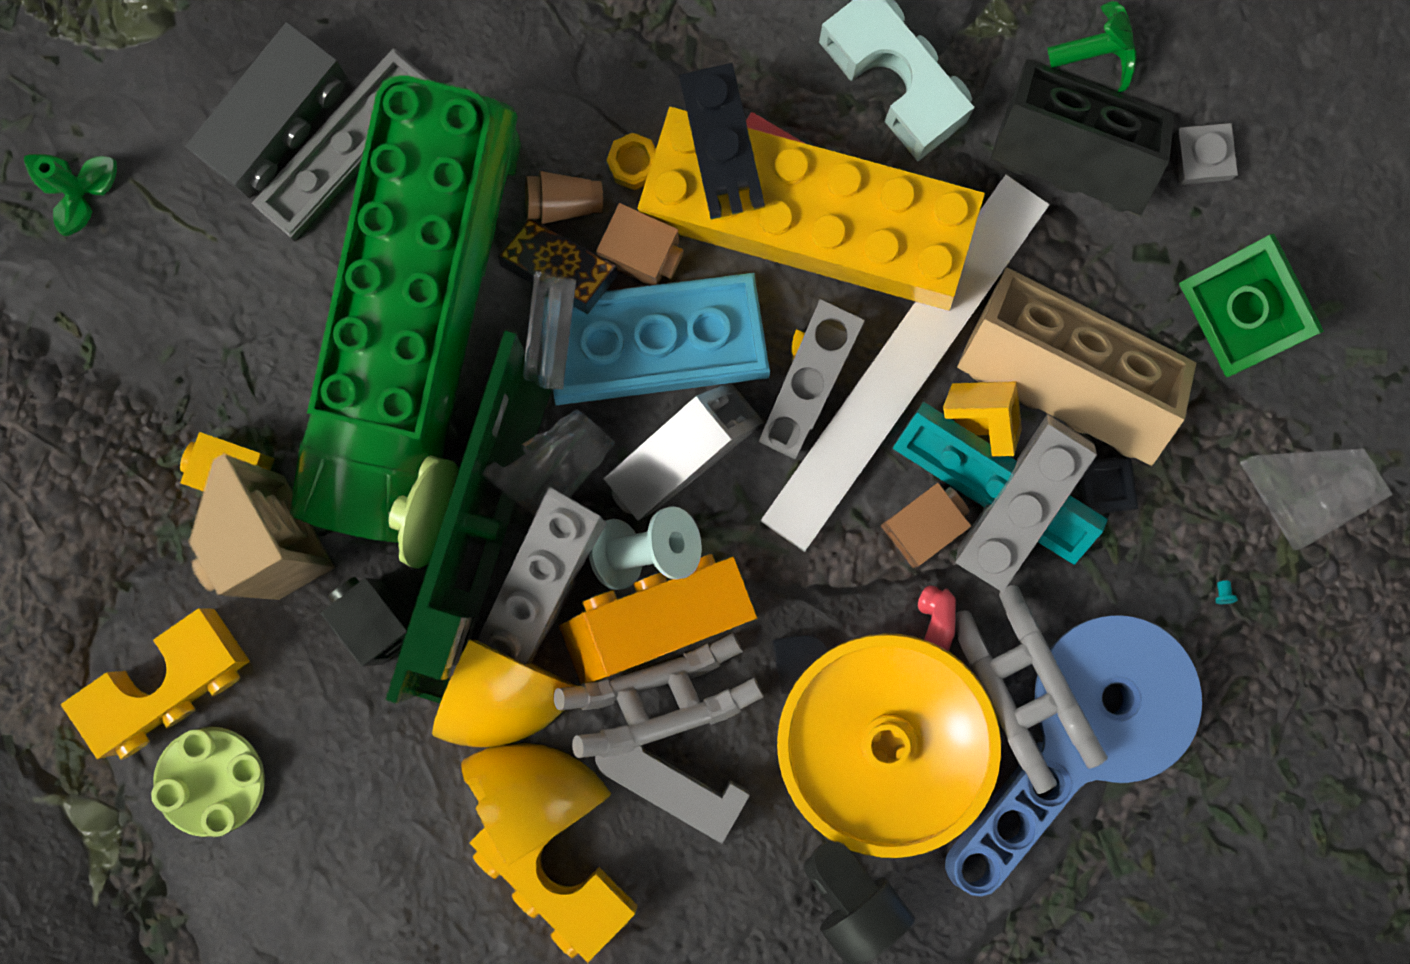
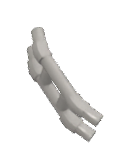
(676, 674)
(1057, 700)

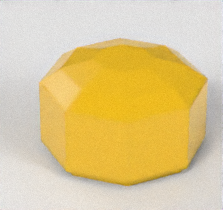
(631, 160)

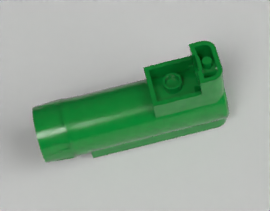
(402, 300)

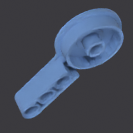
(1140, 739)

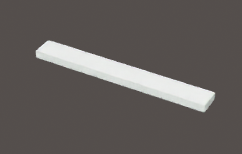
(900, 371)

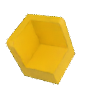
(987, 410)

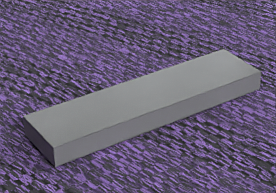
(329, 157)

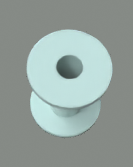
(669, 544)

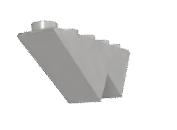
(541, 577)

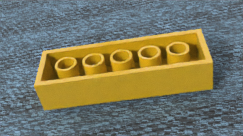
(823, 214)

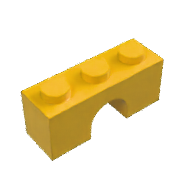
(198, 659)
(581, 914)

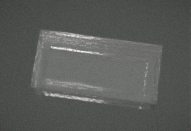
(549, 330)

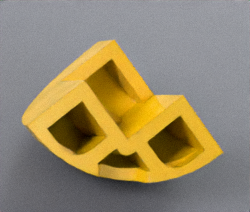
(495, 699)
(529, 794)

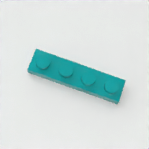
(970, 468)

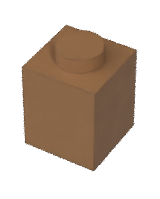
(641, 246)
(927, 524)

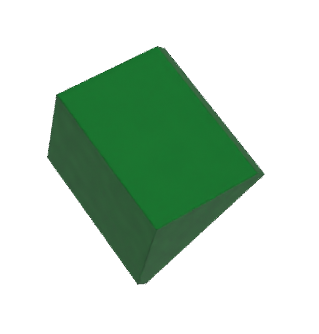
(1251, 306)

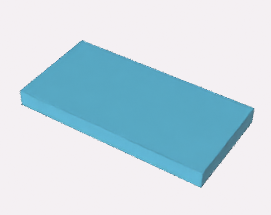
(666, 340)

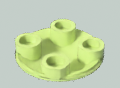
(423, 511)
(208, 781)

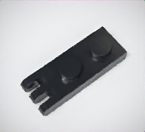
(721, 137)

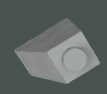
(682, 450)

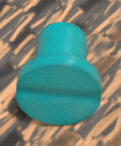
(1225, 593)

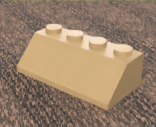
(1080, 367)
(248, 537)

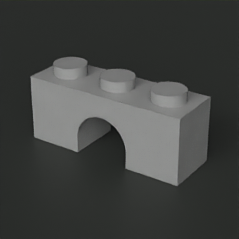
(1027, 503)

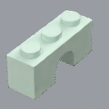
(875, 35)

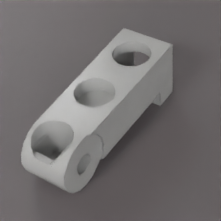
(810, 377)
(676, 791)

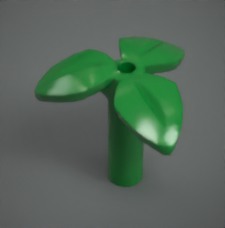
(1115, 40)
(55, 176)

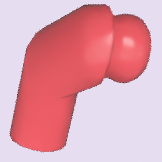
(942, 608)

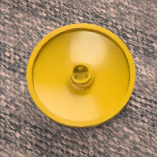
(889, 745)

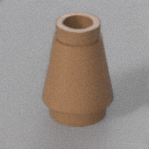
(561, 197)

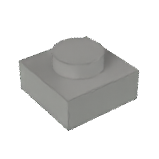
(1205, 154)

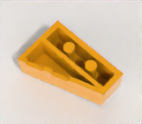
(656, 618)

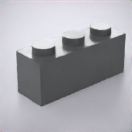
(268, 111)

